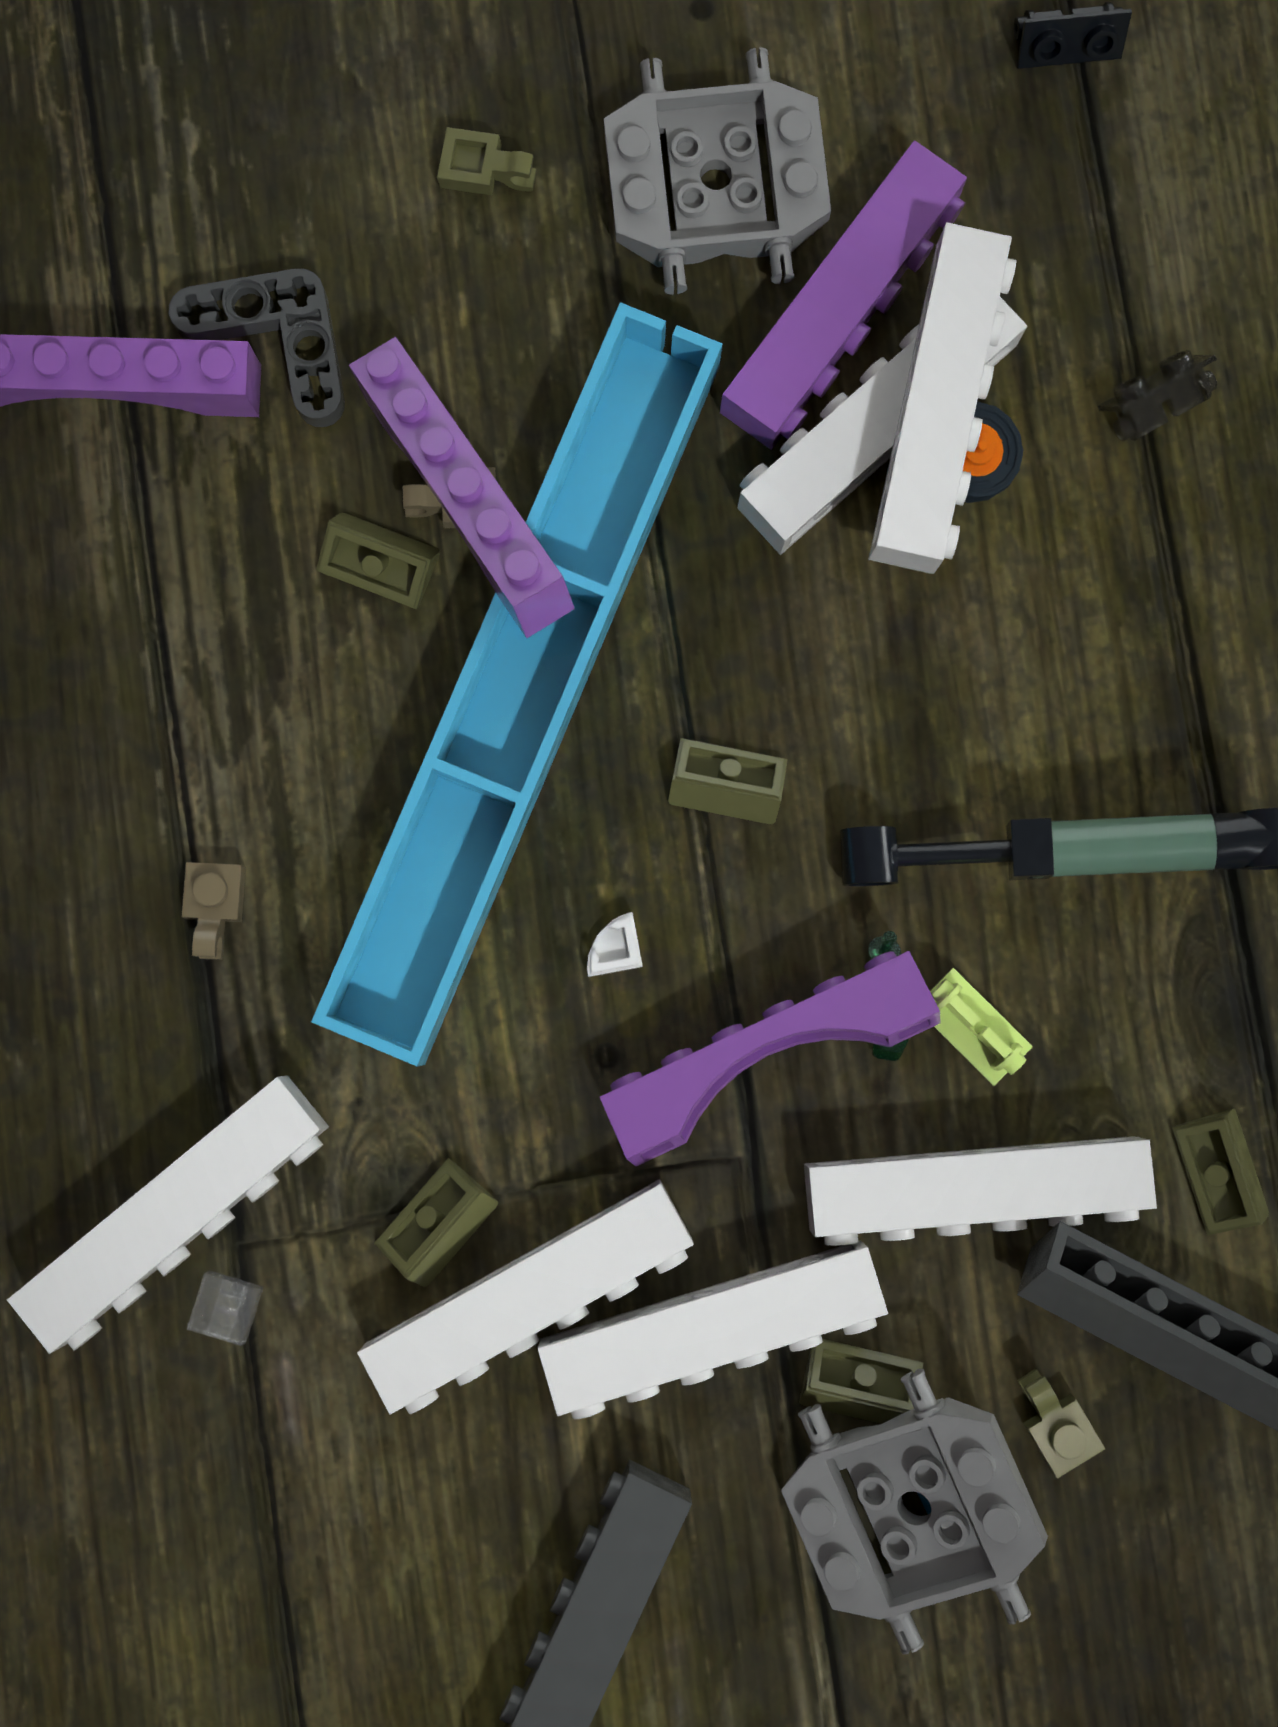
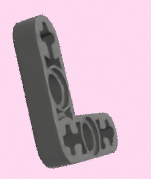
(292, 321)

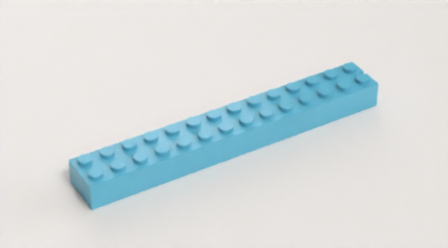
(518, 693)

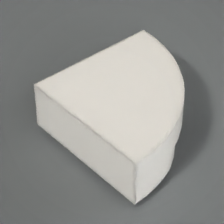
(615, 948)

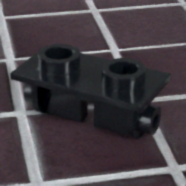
(1075, 38)

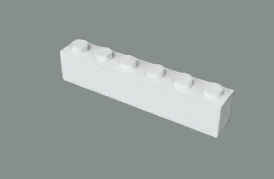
(941, 399)
(843, 449)
(979, 1187)
(168, 1214)
(525, 1297)
(711, 1329)

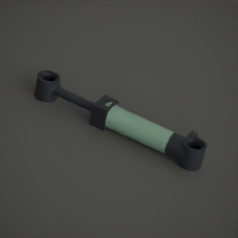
(1078, 847)

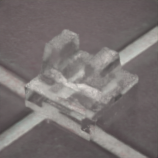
(225, 1308)

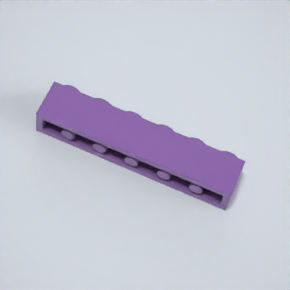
(843, 296)

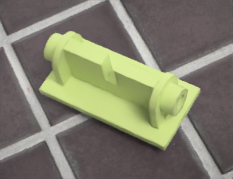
(978, 1029)

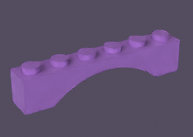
(171, 373)
(464, 486)
(874, 1007)

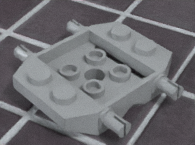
(719, 132)
(972, 1540)

